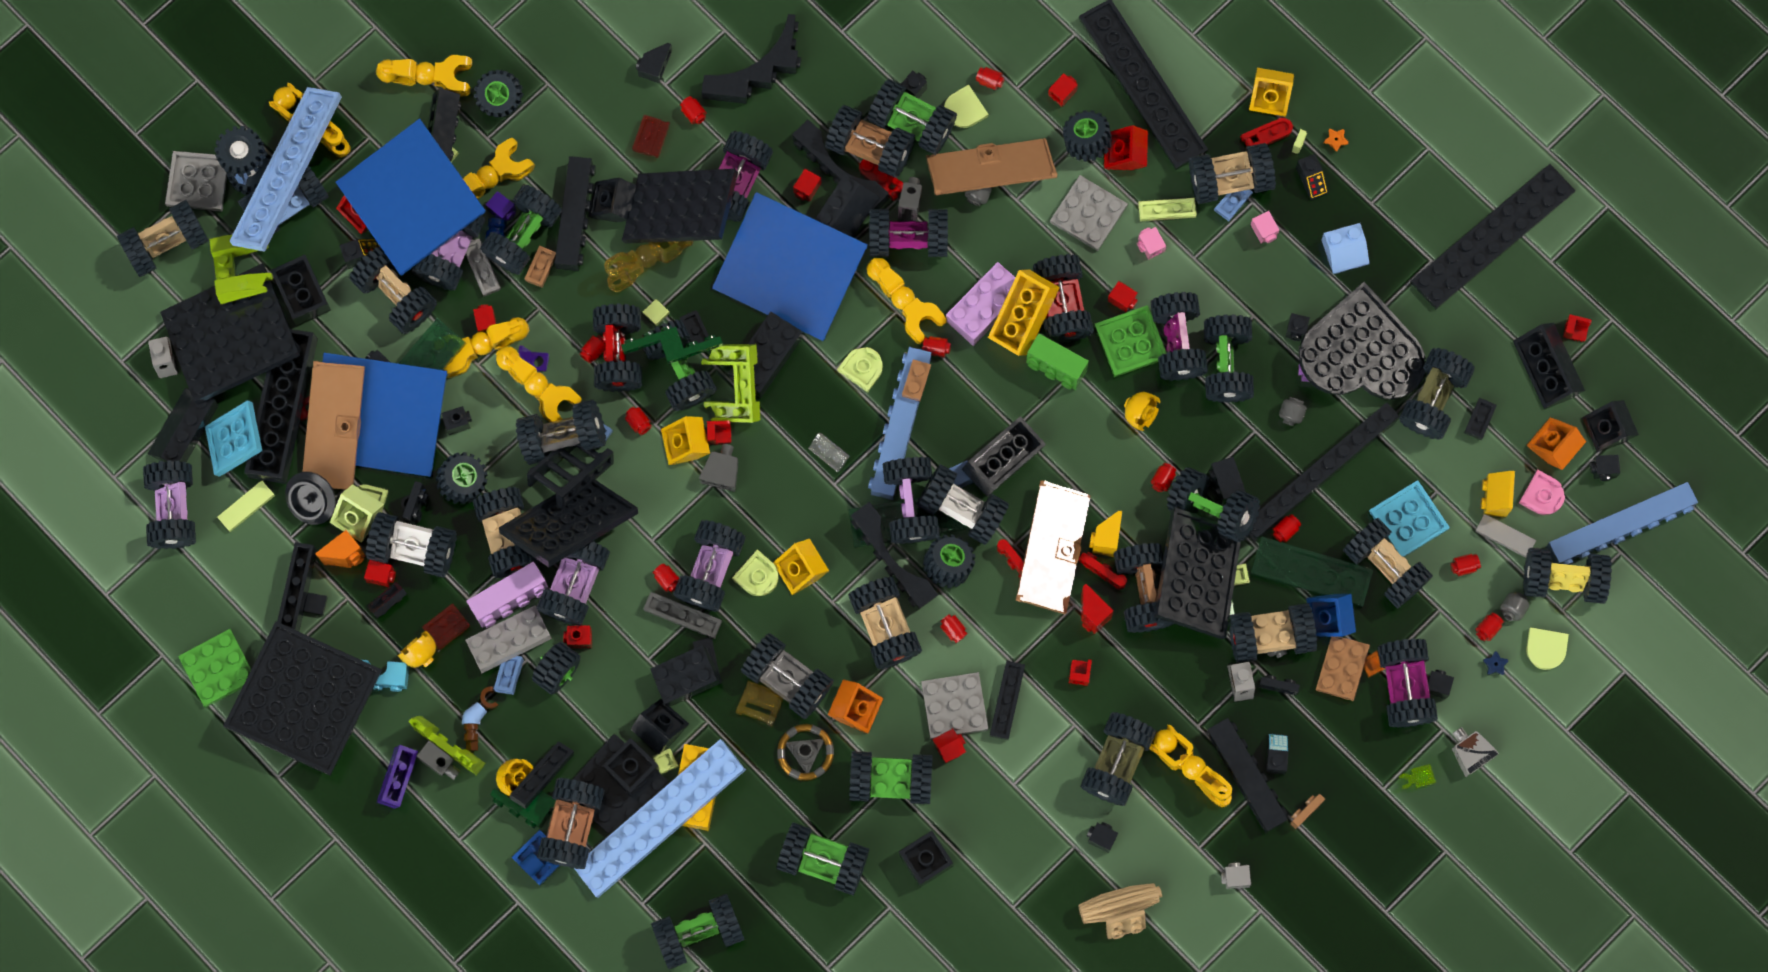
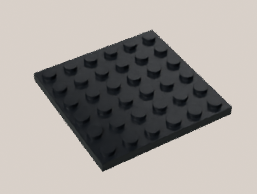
(230, 340)
(302, 698)

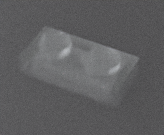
(828, 452)

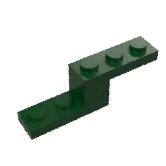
(671, 344)
(535, 814)

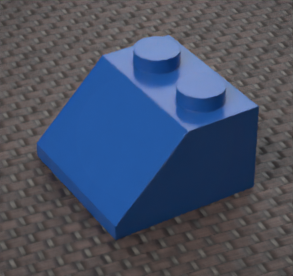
(1333, 614)

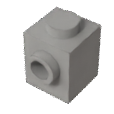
(1236, 876)

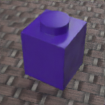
(501, 207)

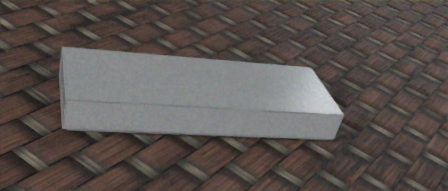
(482, 269)
(1505, 535)

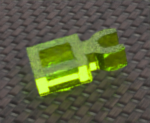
(1421, 776)

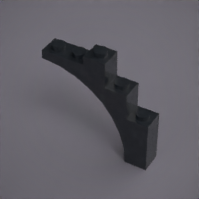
(738, 86)

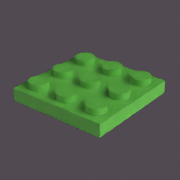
(1130, 341)
(216, 667)

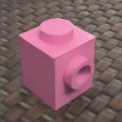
(1265, 227)
(1151, 243)

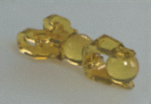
(632, 263)

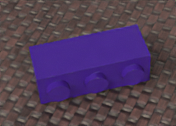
(397, 776)

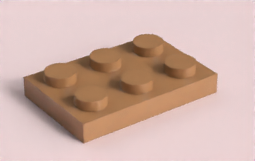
(1342, 668)

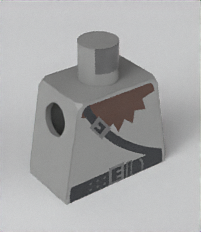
(163, 354)
(1241, 680)
(1472, 751)

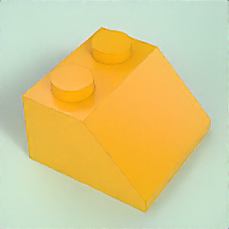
(1271, 92)
(685, 440)
(1498, 493)
(1106, 537)
(800, 566)

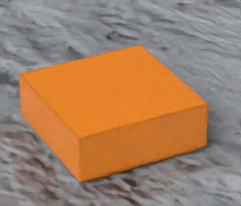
(1372, 664)

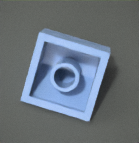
(1346, 248)

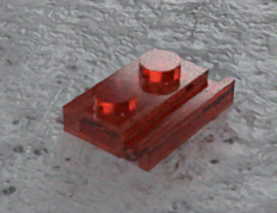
(651, 136)
(446, 626)

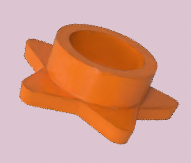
(1331, 139)

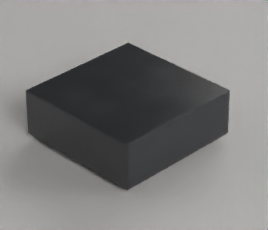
(315, 604)

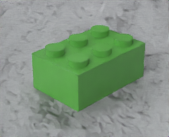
(1056, 362)

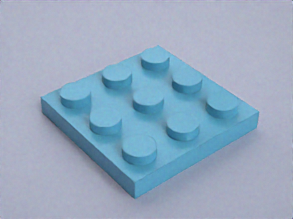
(233, 438)
(1410, 518)

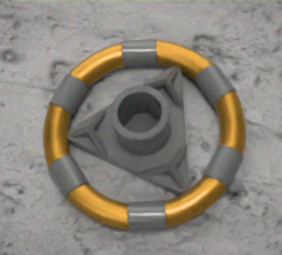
(805, 752)

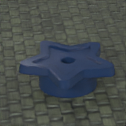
(1490, 664)

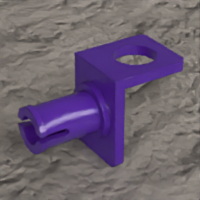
(530, 357)

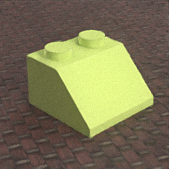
(356, 512)

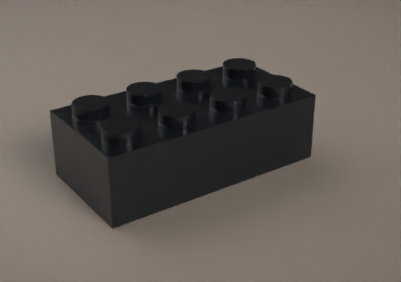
(775, 344)
(1003, 456)

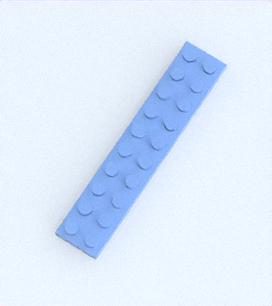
(285, 169)
(660, 817)

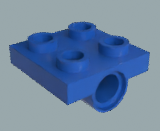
(528, 861)

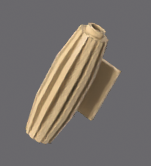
(1121, 909)

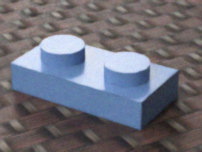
(1232, 203)
(508, 675)

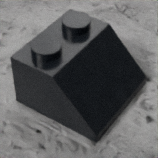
(612, 200)
(1610, 425)
(659, 726)

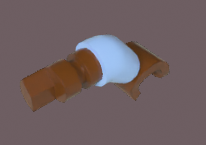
(472, 718)

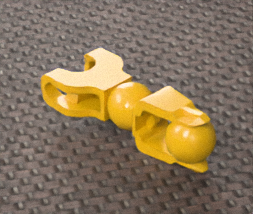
(442, 74)
(286, 98)
(500, 169)
(904, 299)
(482, 343)
(536, 383)
(1192, 766)

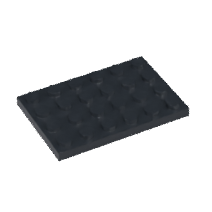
(680, 206)
(556, 533)
(1197, 575)

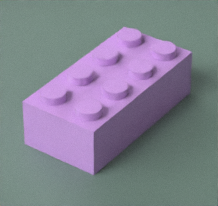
(981, 305)
(508, 595)

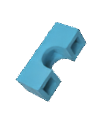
(394, 677)

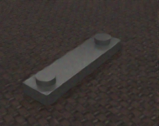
(682, 615)

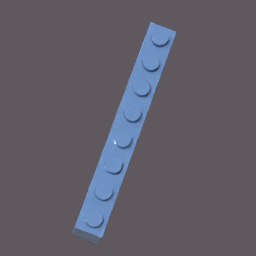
(899, 428)
(1622, 524)

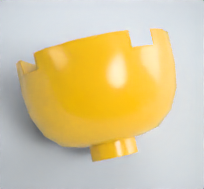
(1141, 410)
(419, 651)
(511, 774)

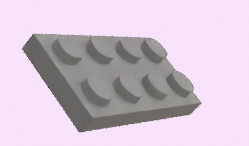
(508, 639)

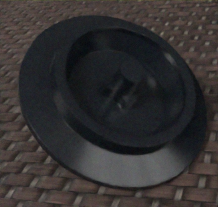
(310, 498)

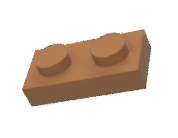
(540, 266)
(916, 380)
(1312, 804)

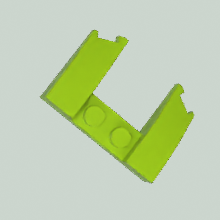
(227, 284)
(745, 406)
(463, 756)

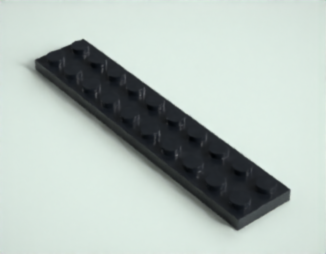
(1143, 83)
(1492, 236)

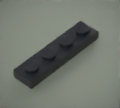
(1007, 700)
(541, 775)

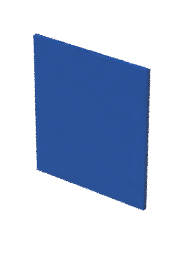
(410, 197)
(789, 266)
(397, 415)

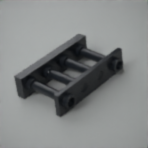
(576, 483)

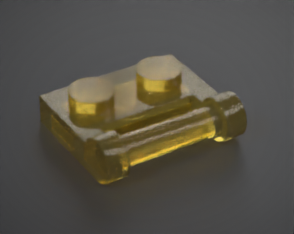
(762, 697)

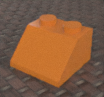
(1557, 443)
(341, 552)
(855, 706)

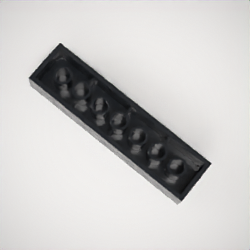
(281, 412)

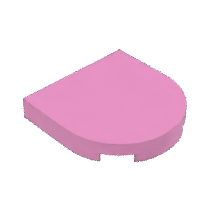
(1543, 494)

